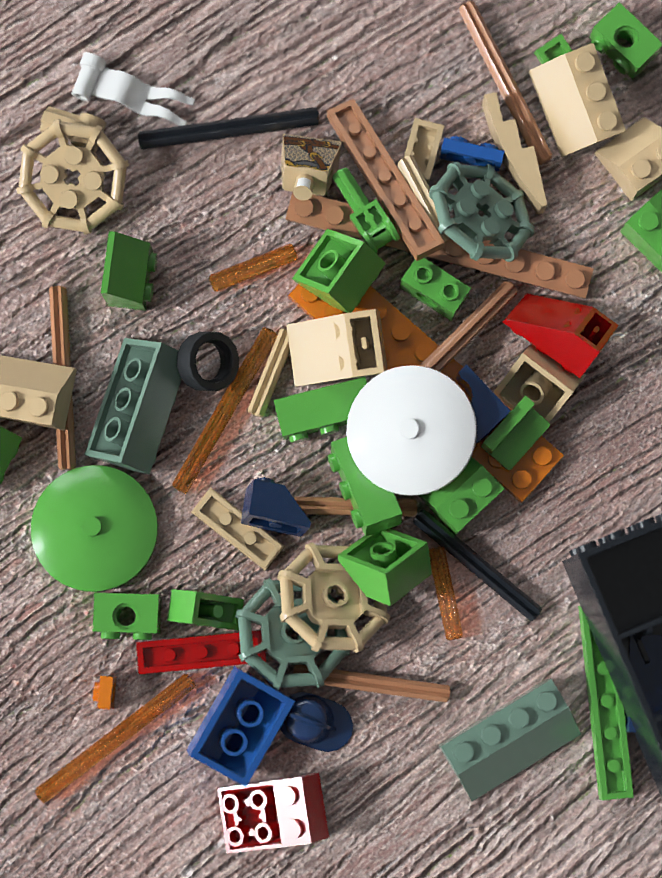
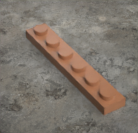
(385, 180)

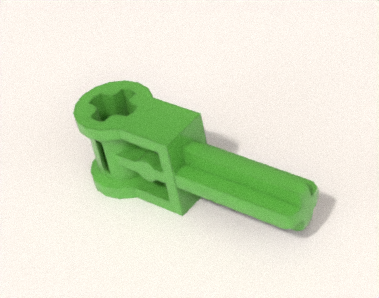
(368, 216)

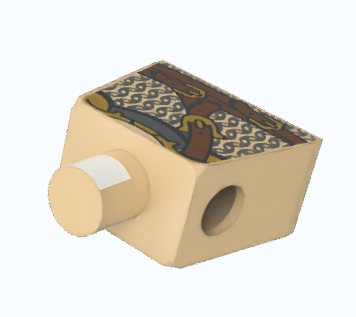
(308, 165)

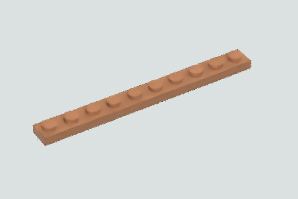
(527, 268)

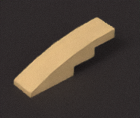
(424, 145)
(519, 161)

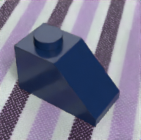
(273, 508)

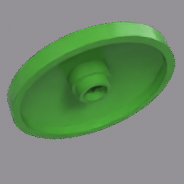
(94, 528)

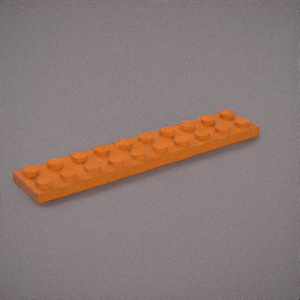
(410, 346)

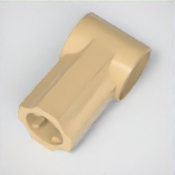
(52, 114)

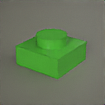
(552, 49)

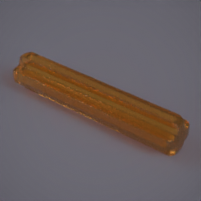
(253, 267)
(445, 593)

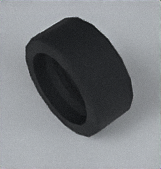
(228, 361)

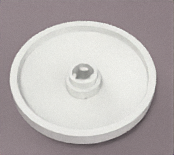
(411, 430)

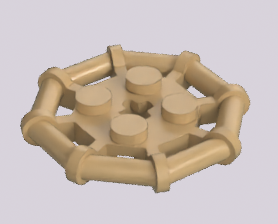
(54, 176)
(321, 608)

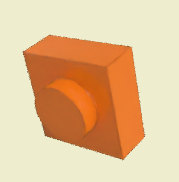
(105, 692)

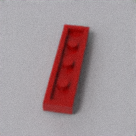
(192, 653)

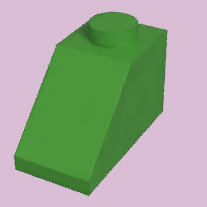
(204, 609)

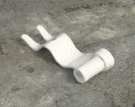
(124, 89)

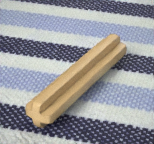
(420, 188)
(270, 375)

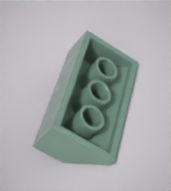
(136, 406)
(510, 739)

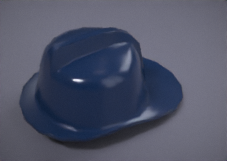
(317, 722)

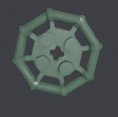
(471, 229)
(279, 644)

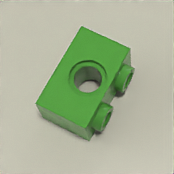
(623, 25)
(435, 288)
(108, 609)

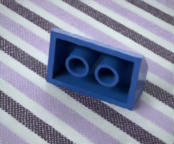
(240, 726)

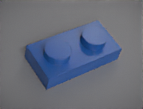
(459, 150)

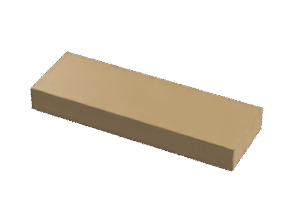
(226, 521)

